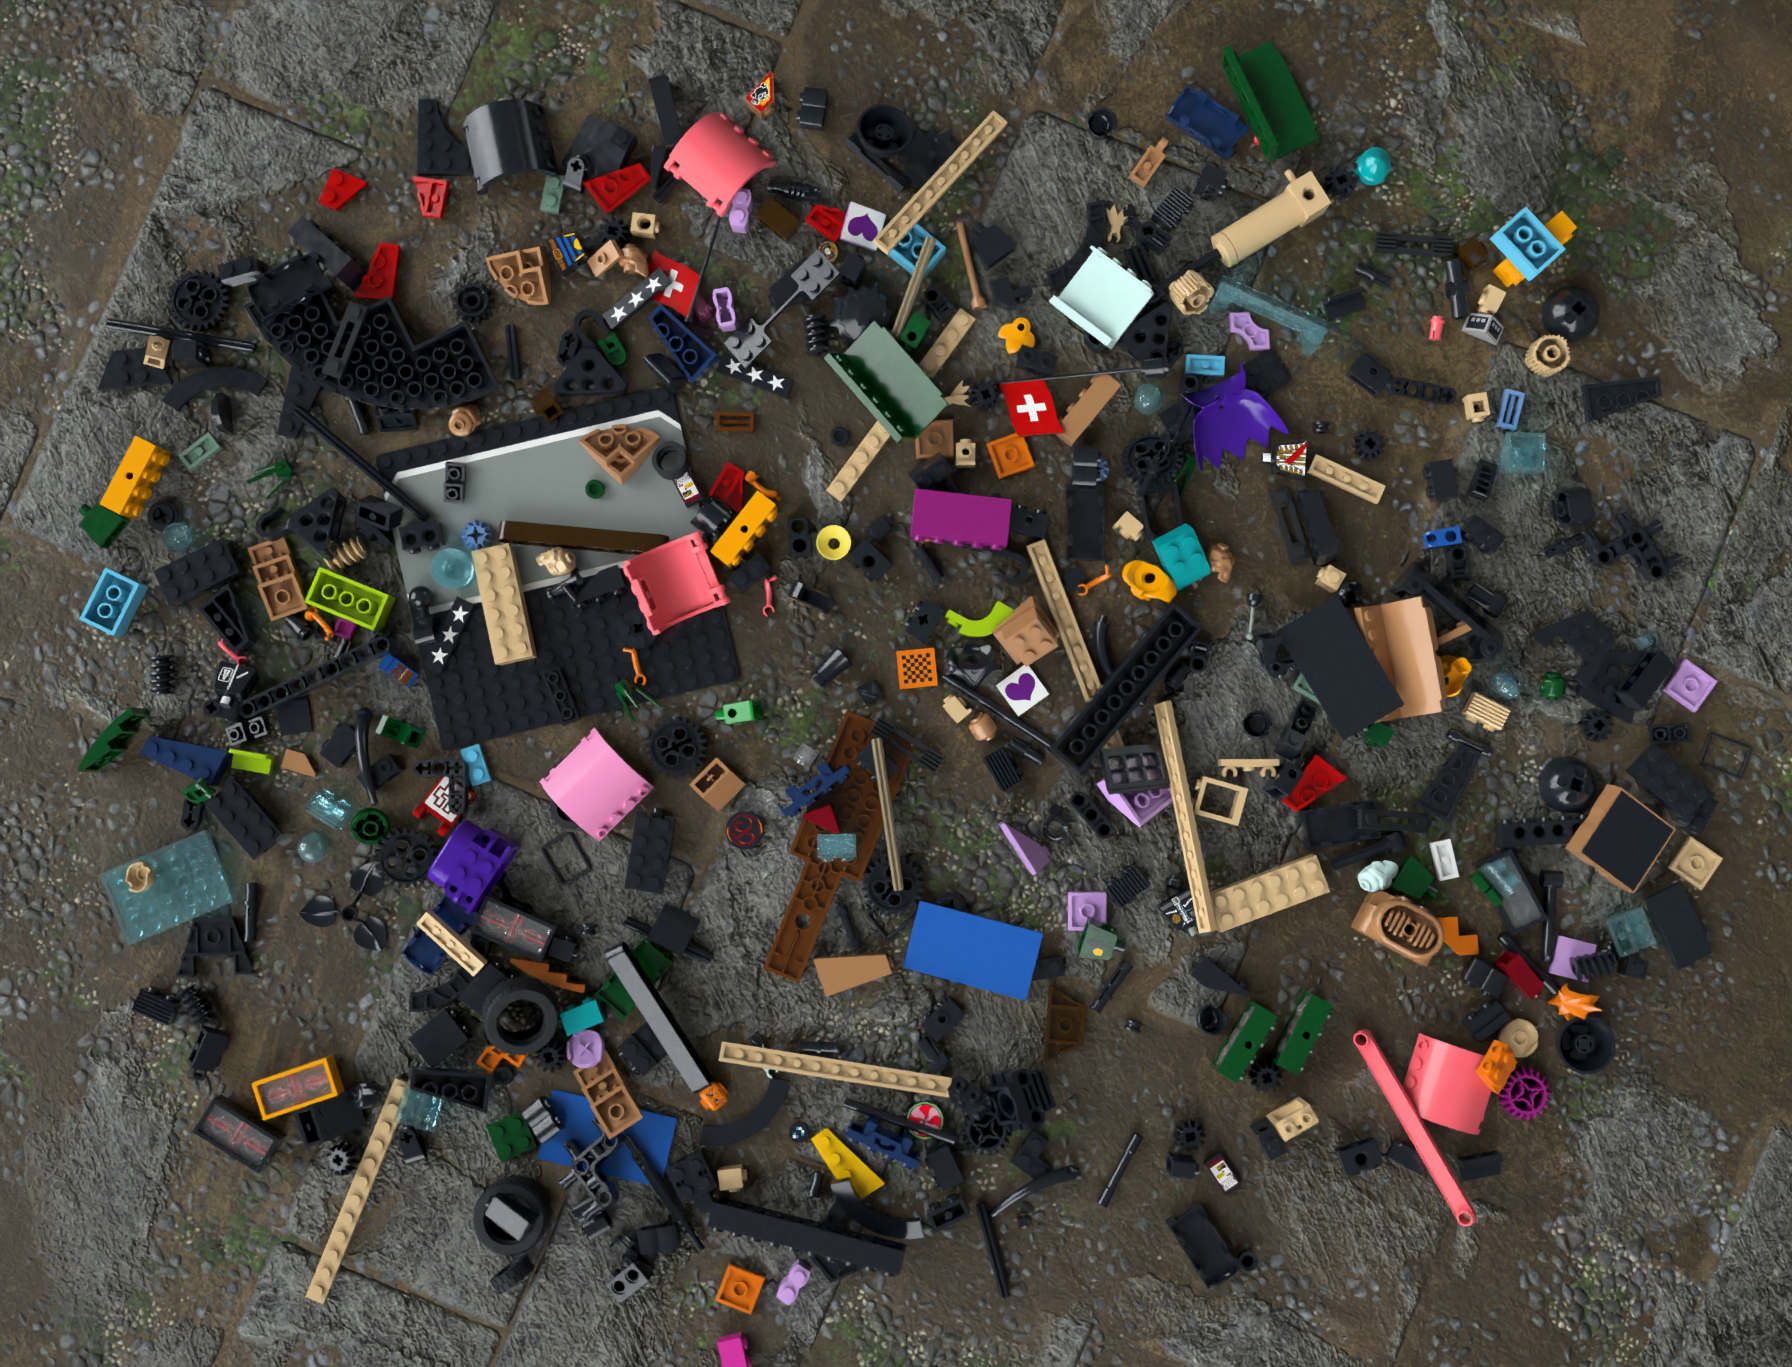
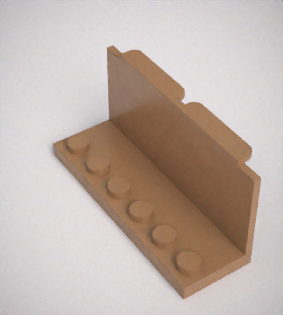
(1405, 646)

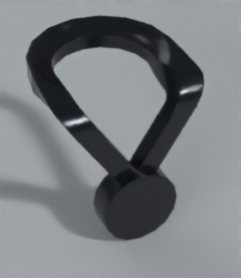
(1055, 811)

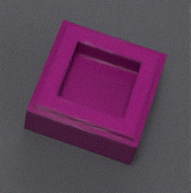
(345, 629)

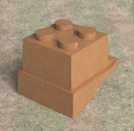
(1027, 633)

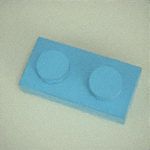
(1204, 365)
(477, 765)

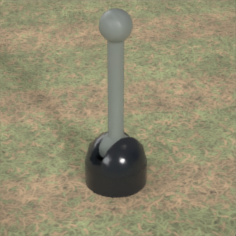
(1252, 600)

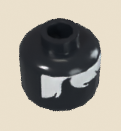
(366, 1096)

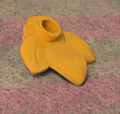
(1016, 338)

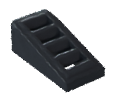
(659, 158)
(1472, 491)

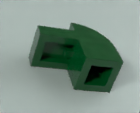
(400, 731)

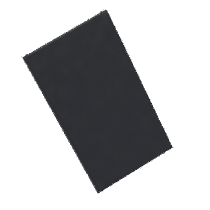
(1340, 667)

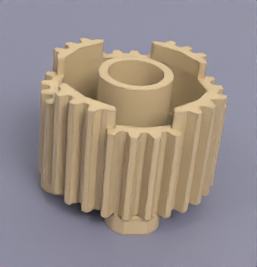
(1191, 293)
(1541, 362)

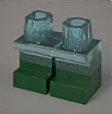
(1492, 883)

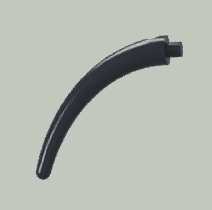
(1101, 647)
(362, 725)
(1054, 1177)

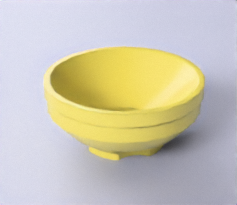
(833, 532)

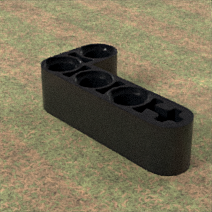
(666, 110)
(1318, 526)

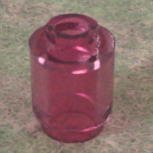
(702, 310)

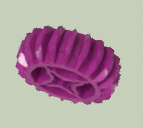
(1516, 1095)

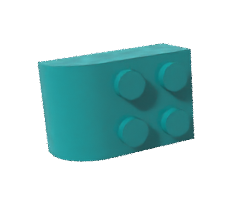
(1182, 556)

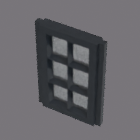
(1134, 768)

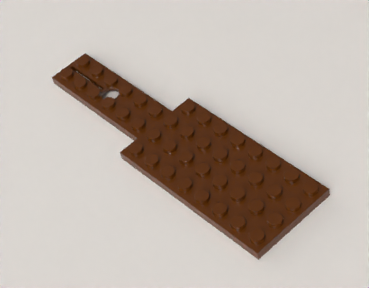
(857, 811)

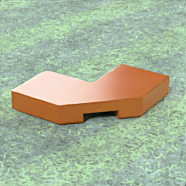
(1458, 943)
(492, 1057)

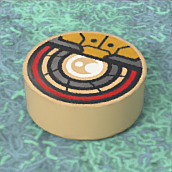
(829, 250)

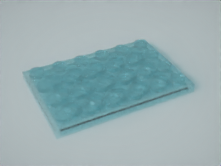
(185, 887)

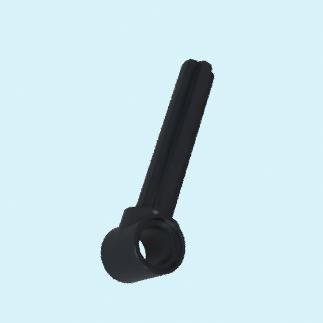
(1392, 842)

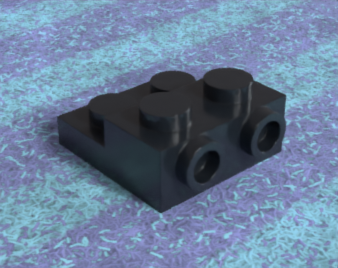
(642, 1050)

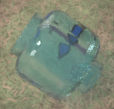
(1505, 685)

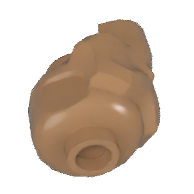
(634, 260)
(464, 419)
(1220, 561)

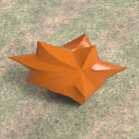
(1573, 1003)

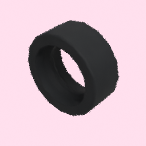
(664, 449)

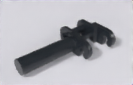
(629, 1249)

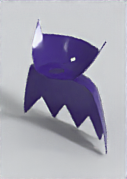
(1243, 416)

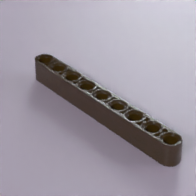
(579, 538)

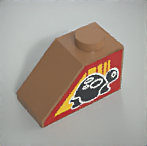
(762, 97)

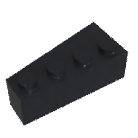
(330, 252)
(453, 1085)

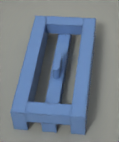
(1505, 425)

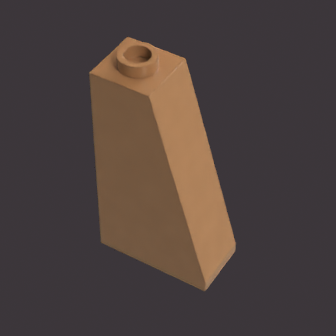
(848, 971)

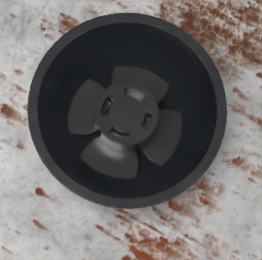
(884, 130)
(1564, 319)
(1558, 787)
(1593, 1050)

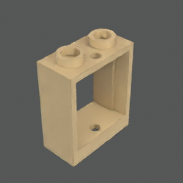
(1237, 805)
(1290, 1116)

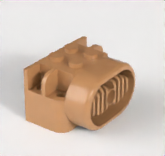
(1384, 920)

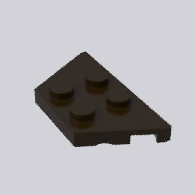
(1063, 1024)

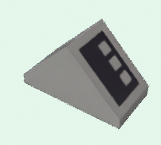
(1483, 327)

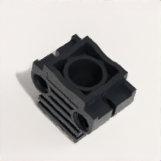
(1020, 1098)

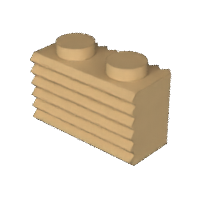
(1485, 711)

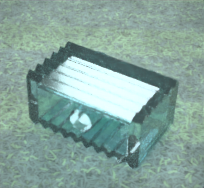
(329, 809)
(836, 846)

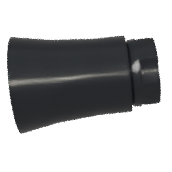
(831, 666)

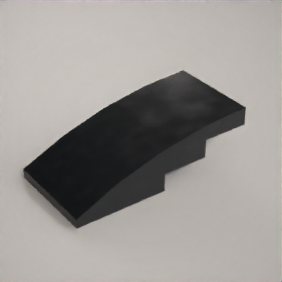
(1678, 925)

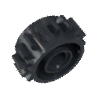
(466, 295)

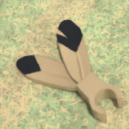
(1116, 220)
(957, 395)

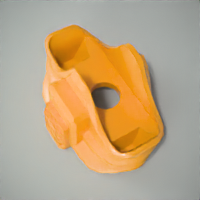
(1162, 587)
(1457, 671)

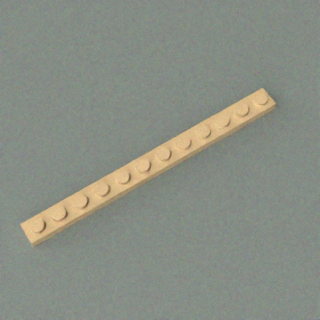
(878, 435)
(1067, 625)
(1185, 817)
(834, 1069)
(356, 1196)

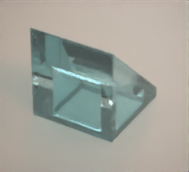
(1643, 641)

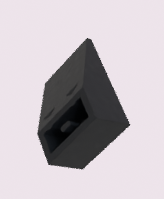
(328, 1119)

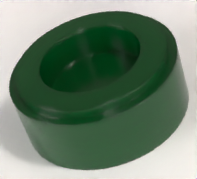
(595, 489)

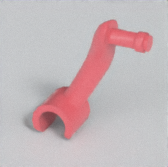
(768, 594)
(235, 656)

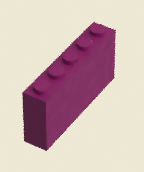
(960, 519)

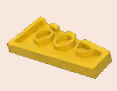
(846, 1163)

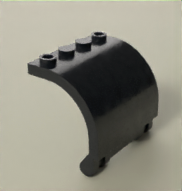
(508, 140)

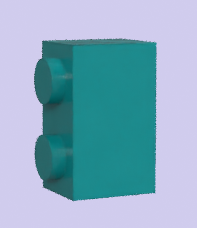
(582, 1016)

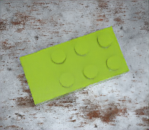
(350, 599)

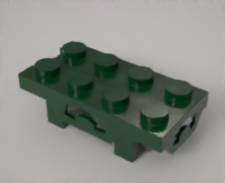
(613, 991)

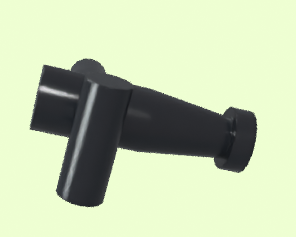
(567, 586)

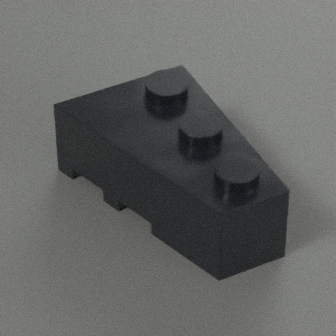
(229, 619)

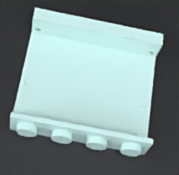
(1103, 297)

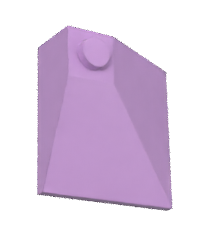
(1139, 805)
(1029, 851)

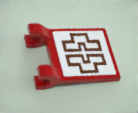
(437, 804)

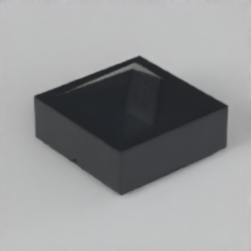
(869, 691)

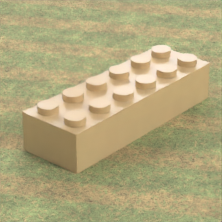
(504, 604)
(1268, 892)

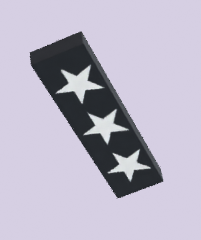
(636, 299)
(755, 376)
(449, 634)

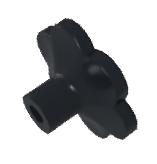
(1611, 947)

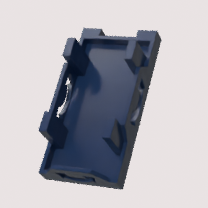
(1207, 121)
(800, 798)
(423, 950)
(891, 1149)

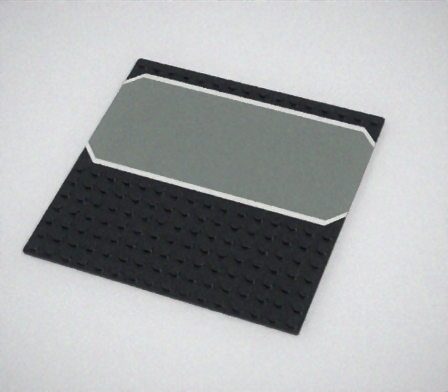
(540, 476)

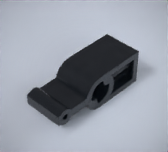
(1156, 240)

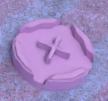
(585, 1048)

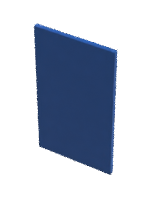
(973, 950)
(650, 1134)

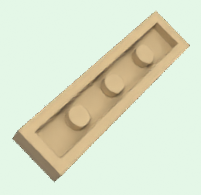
(1346, 479)
(451, 942)

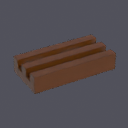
(751, 415)

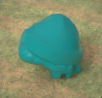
(1373, 166)

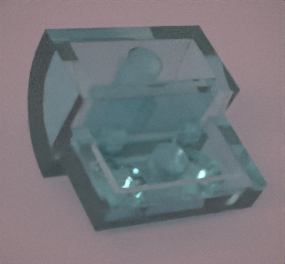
(1630, 931)
(418, 1110)

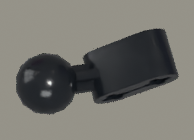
(426, 625)

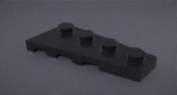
(1449, 785)

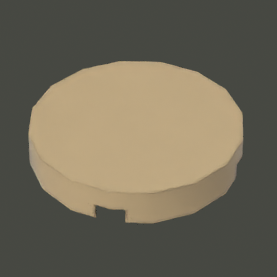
(1520, 1037)

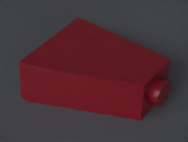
(1519, 974)

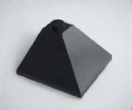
(604, 145)

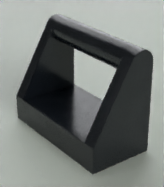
(665, 371)

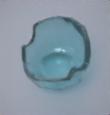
(1148, 398)
(177, 536)
(312, 847)

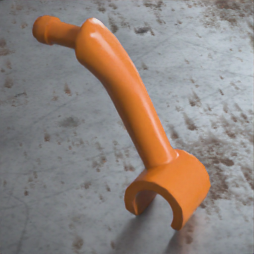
(751, 477)
(1095, 581)
(312, 615)
(636, 664)

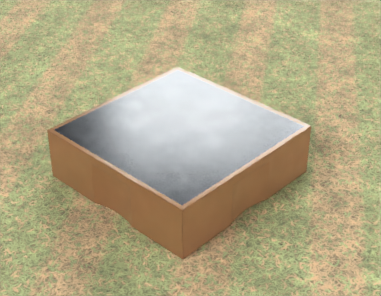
(1620, 838)

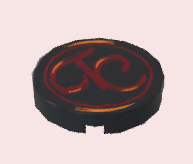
(744, 830)

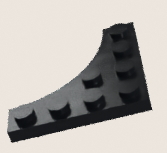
(436, 150)

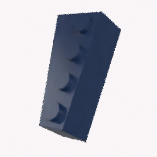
(687, 348)
(189, 758)

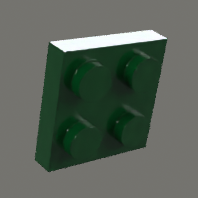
(511, 1136)

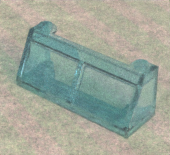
(1311, 328)

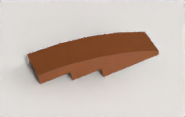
(544, 972)

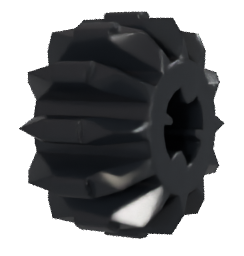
(1332, 182)
(618, 227)
(978, 399)
(1372, 440)
(1603, 725)
(557, 1054)
(1261, 1083)
(1189, 1128)
(343, 1159)

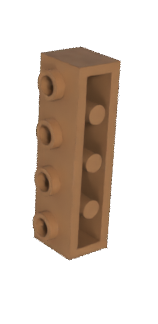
(1088, 407)

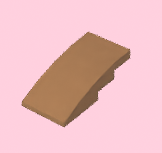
(278, 578)
(609, 1096)

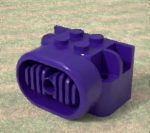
(472, 864)

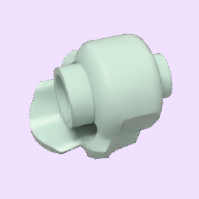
(1377, 875)

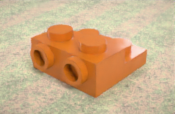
(1497, 1066)

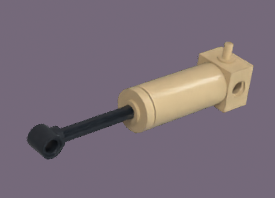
(1297, 205)

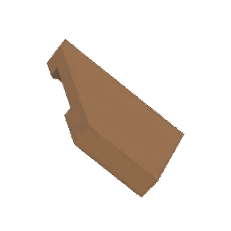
(298, 762)

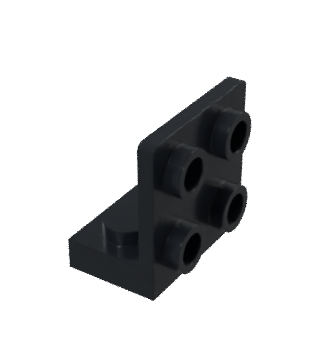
(395, 419)

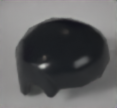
(1101, 123)
(1349, 592)
(1257, 724)
(1211, 1020)

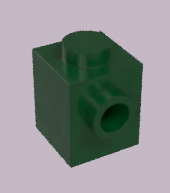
(1377, 734)

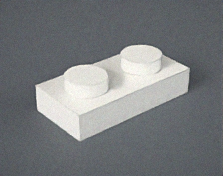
(1444, 859)

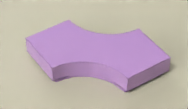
(1255, 336)

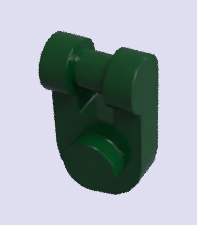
(615, 355)
(198, 791)

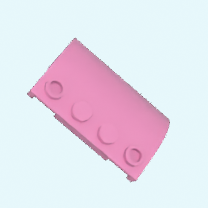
(595, 786)

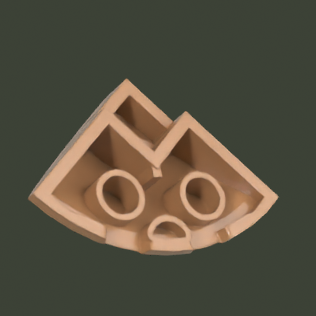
(523, 274)
(620, 449)

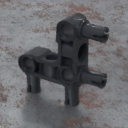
(1642, 551)
(593, 1178)

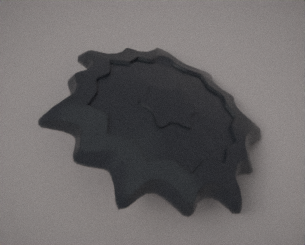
(926, 155)
(858, 310)

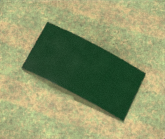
(110, 742)

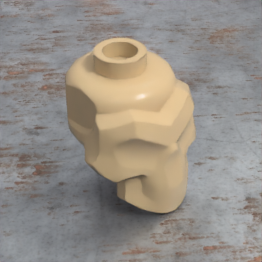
(557, 561)

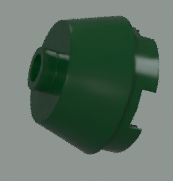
(370, 825)

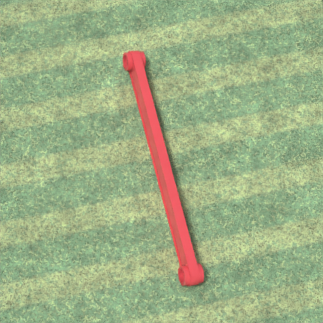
(1415, 1127)

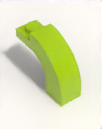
(982, 627)

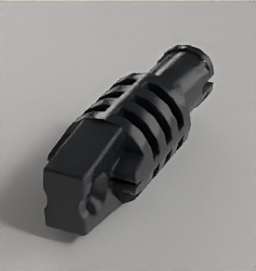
(795, 190)

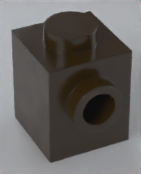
(1471, 253)
(546, 405)

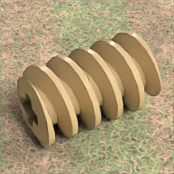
(348, 554)

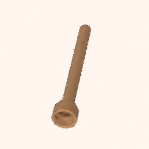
(978, 301)

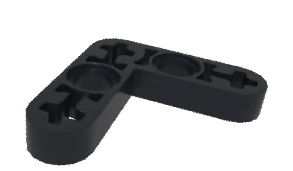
(454, 777)

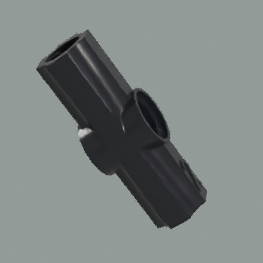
(1457, 289)

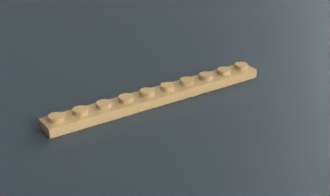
(940, 182)

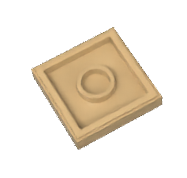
(1695, 863)

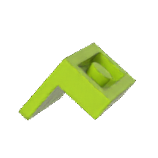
(252, 761)

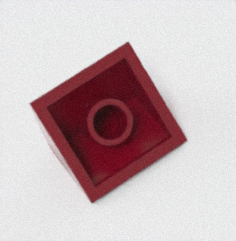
(825, 818)

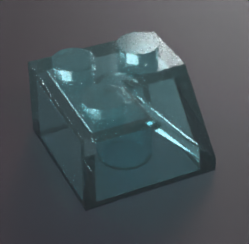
(1522, 453)

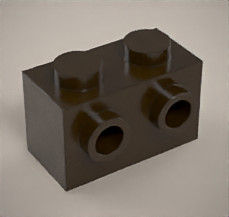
(778, 219)

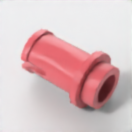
(1436, 328)

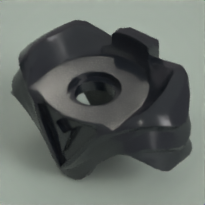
(972, 662)

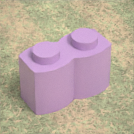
(740, 212)
(725, 314)
(797, 1278)

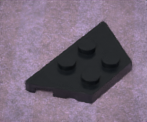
(127, 371)

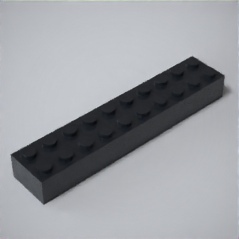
(1124, 688)
(807, 1235)

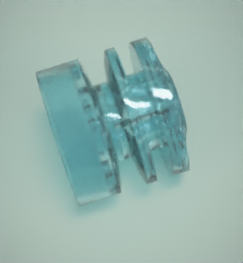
(444, 574)

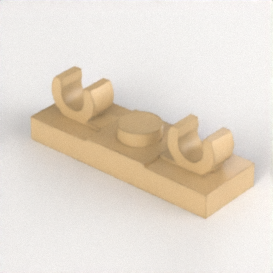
(1248, 765)

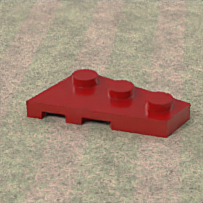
(617, 186)
(382, 274)
(1317, 779)

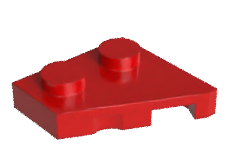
(340, 189)
(432, 195)
(827, 221)
(730, 486)

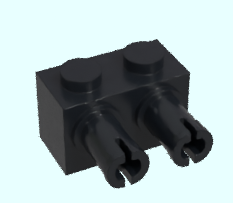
(932, 472)

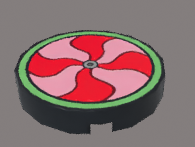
(925, 1113)

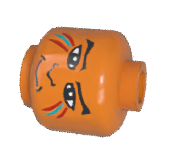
(713, 1096)

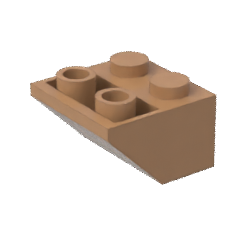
(717, 784)

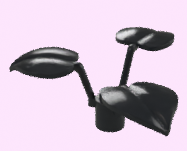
(369, 934)

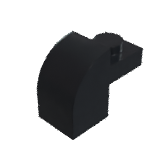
(1006, 297)

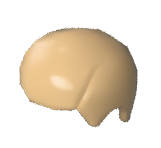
(140, 876)

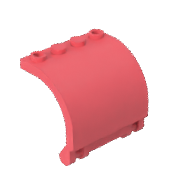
(717, 159)
(675, 582)
(1446, 1085)

